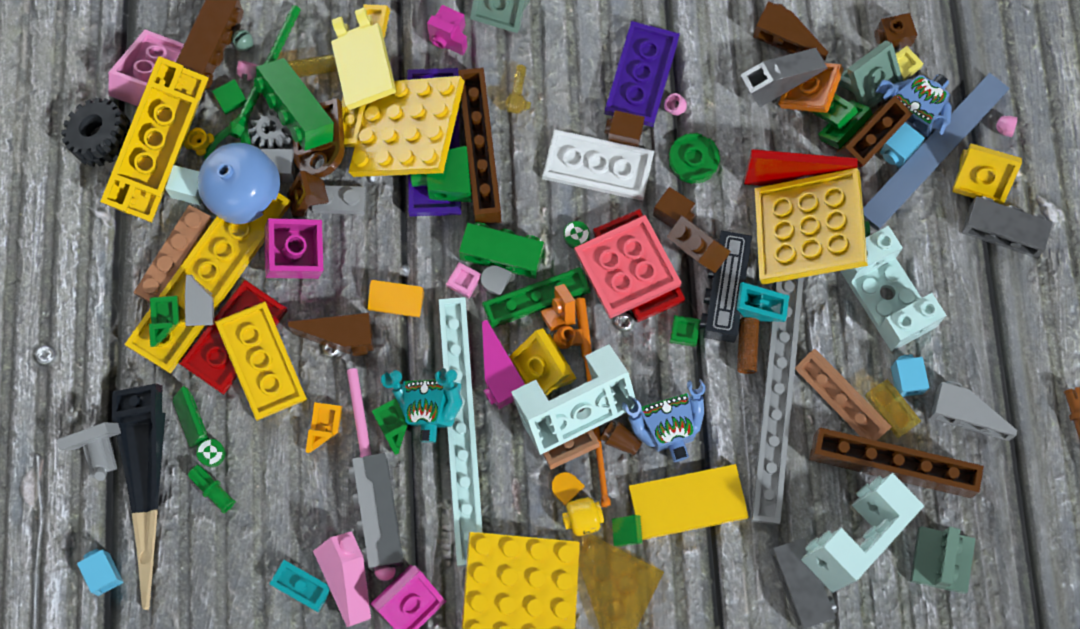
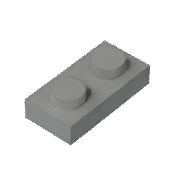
(343, 200)

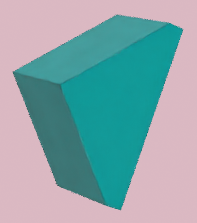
(762, 303)

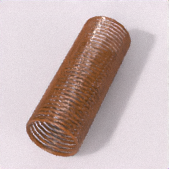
(747, 352)

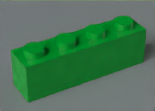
(294, 104)

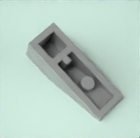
(966, 410)

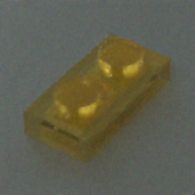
(892, 408)

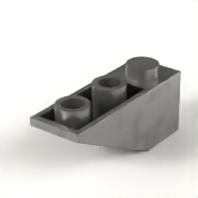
(782, 74)

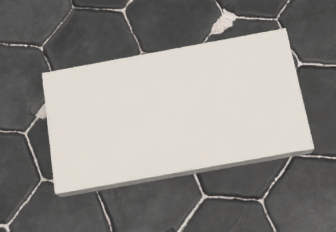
(598, 165)

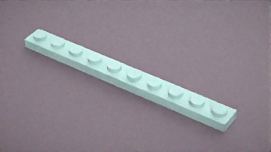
(462, 432)

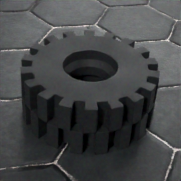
(106, 141)

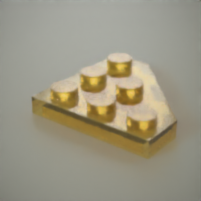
(616, 584)

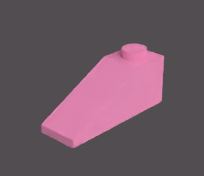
(346, 577)

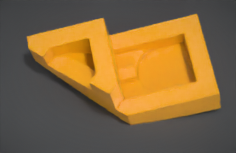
(324, 425)

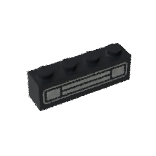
(722, 316)

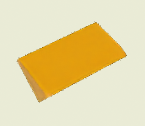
(395, 298)

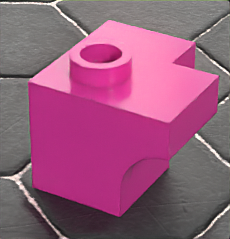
(446, 30)

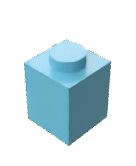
(901, 145)
(910, 375)
(99, 571)

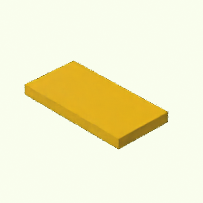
(261, 361)
(689, 501)

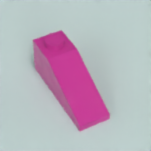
(499, 370)

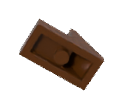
(306, 191)

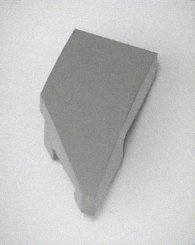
(198, 303)

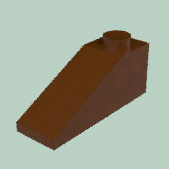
(785, 31)
(342, 333)

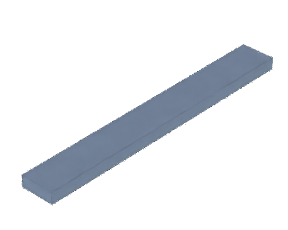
(933, 152)

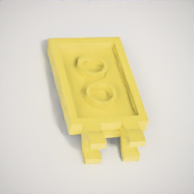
(362, 61)

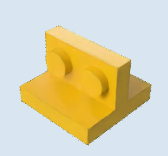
(986, 173)
(542, 361)

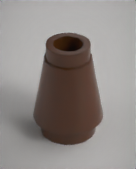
(620, 437)

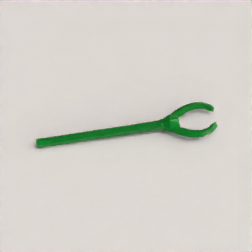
(239, 127)

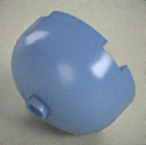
(238, 182)

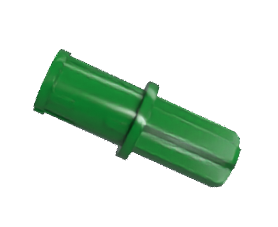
(211, 488)

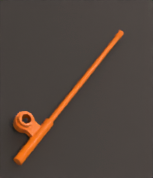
(564, 339)

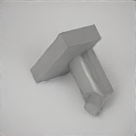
(96, 447)

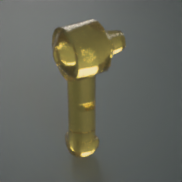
(515, 101)

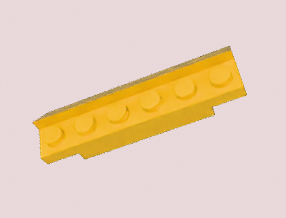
(154, 139)

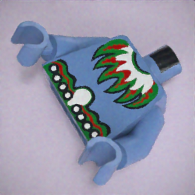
(924, 99)
(669, 422)

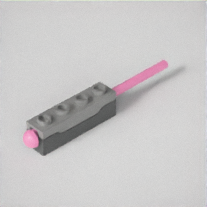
(373, 497)

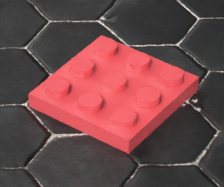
(627, 266)

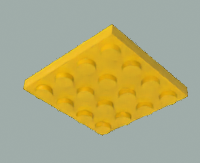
(408, 129)
(810, 226)
(520, 582)

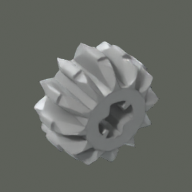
(266, 125)

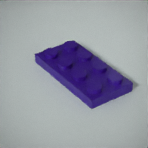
(642, 72)

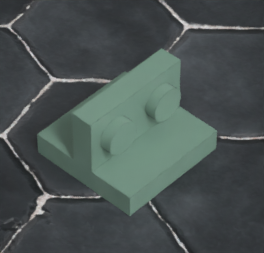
(499, 13)
(869, 71)
(943, 559)

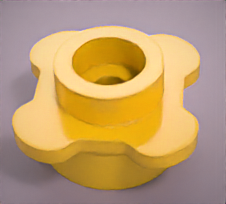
(195, 135)

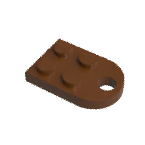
(330, 152)

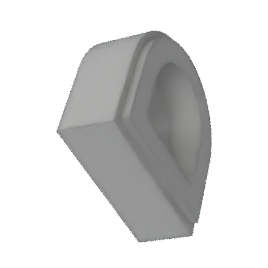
(495, 279)

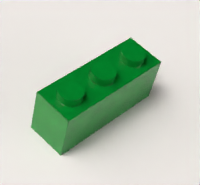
(502, 249)

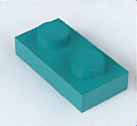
(300, 586)

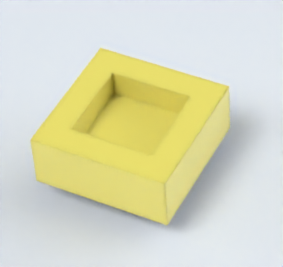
(908, 62)

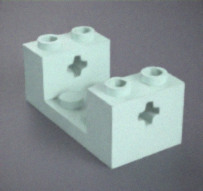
(905, 314)
(558, 420)
(887, 508)

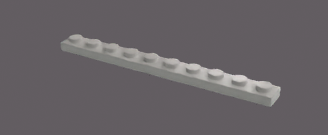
(777, 408)

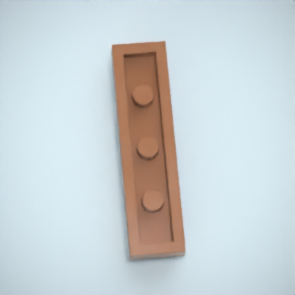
(173, 252)
(842, 396)

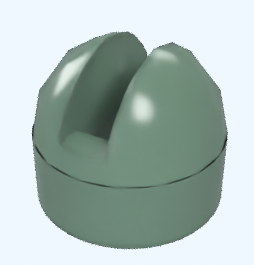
(245, 42)

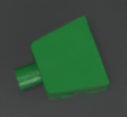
(453, 182)

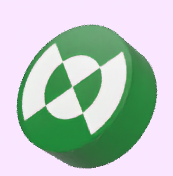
(576, 234)
(211, 453)

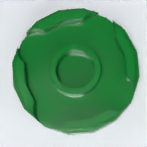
(694, 158)

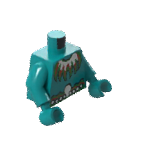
(427, 402)

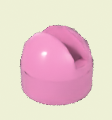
(246, 68)
(671, 106)
(1006, 125)

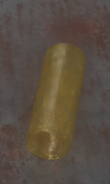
(304, 64)

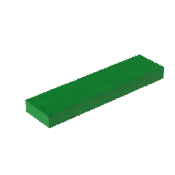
(533, 297)

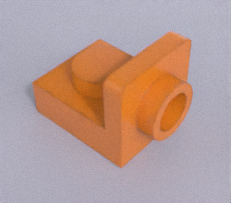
(562, 311)

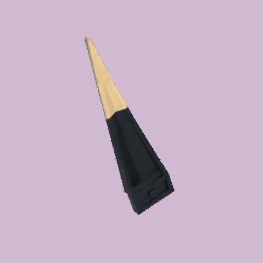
(141, 449)

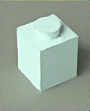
(184, 185)

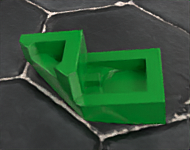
(164, 318)
(392, 423)

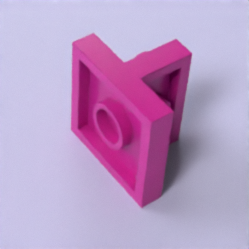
(408, 600)

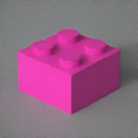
(293, 248)

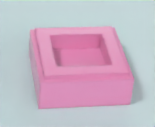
(463, 280)

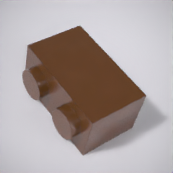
(698, 244)

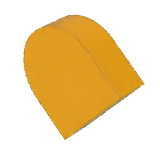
(566, 487)

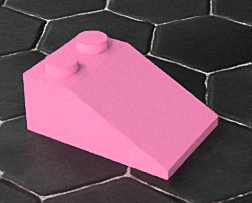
(133, 69)

